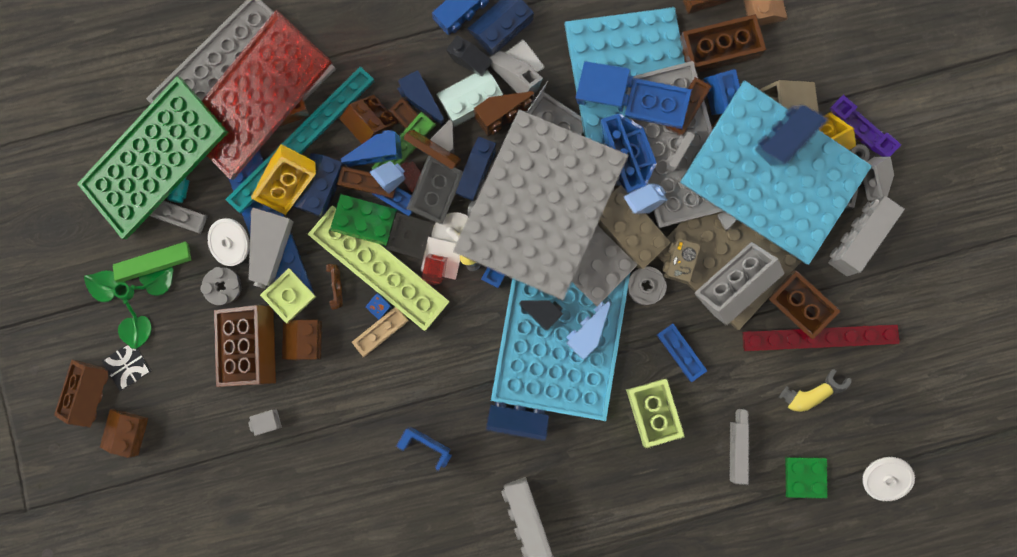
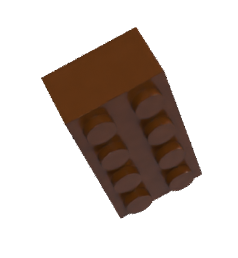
(723, 43)

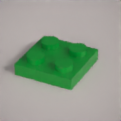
(806, 477)

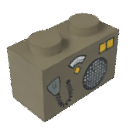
(681, 260)

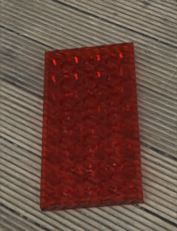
(262, 90)

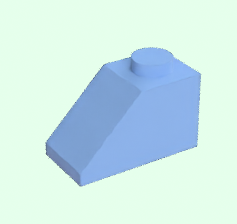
(388, 176)
(646, 198)

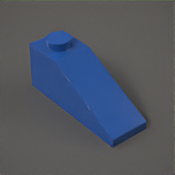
(377, 149)

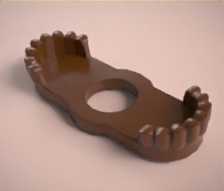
(335, 273)

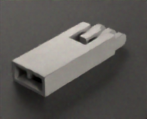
(739, 448)

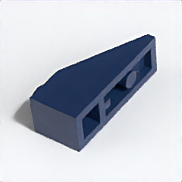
(418, 95)
(476, 168)

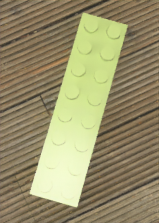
(382, 273)

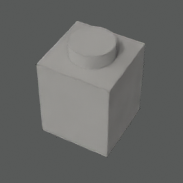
(264, 422)

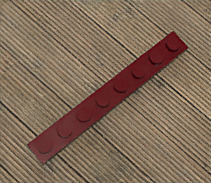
(826, 338)

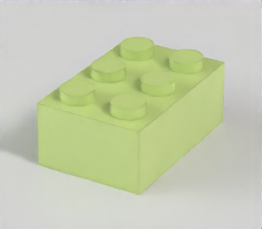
(655, 413)

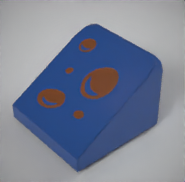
(378, 306)

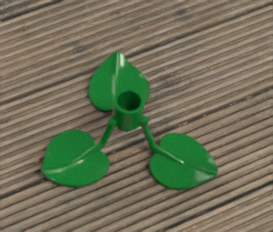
(102, 287)

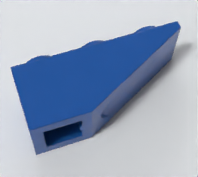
(454, 12)

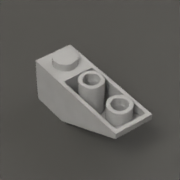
(516, 73)

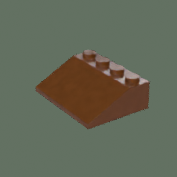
(244, 346)

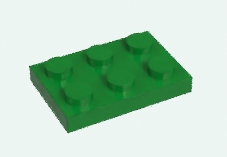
(363, 220)

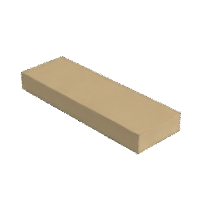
(380, 331)

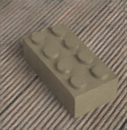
(630, 231)

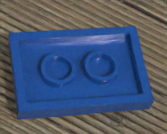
(658, 103)

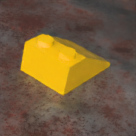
(284, 179)

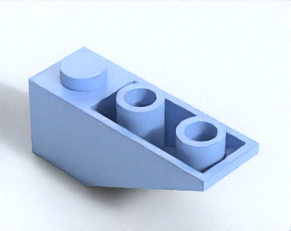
(588, 336)

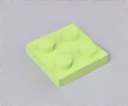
(288, 295)

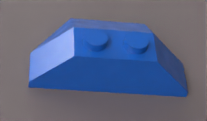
(630, 139)

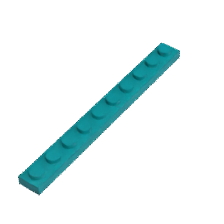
(306, 132)

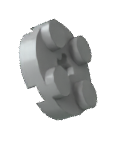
(213, 278)
(652, 295)

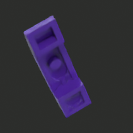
(864, 130)

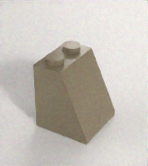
(792, 93)

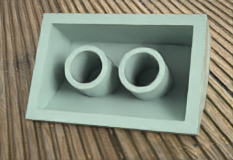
(465, 95)

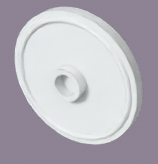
(451, 227)
(228, 242)
(888, 479)

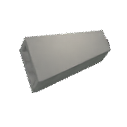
(267, 244)

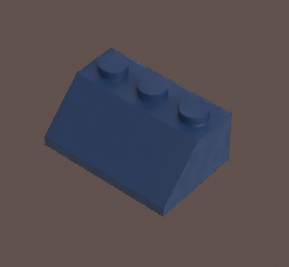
(501, 24)
(789, 135)
(321, 189)
(517, 421)

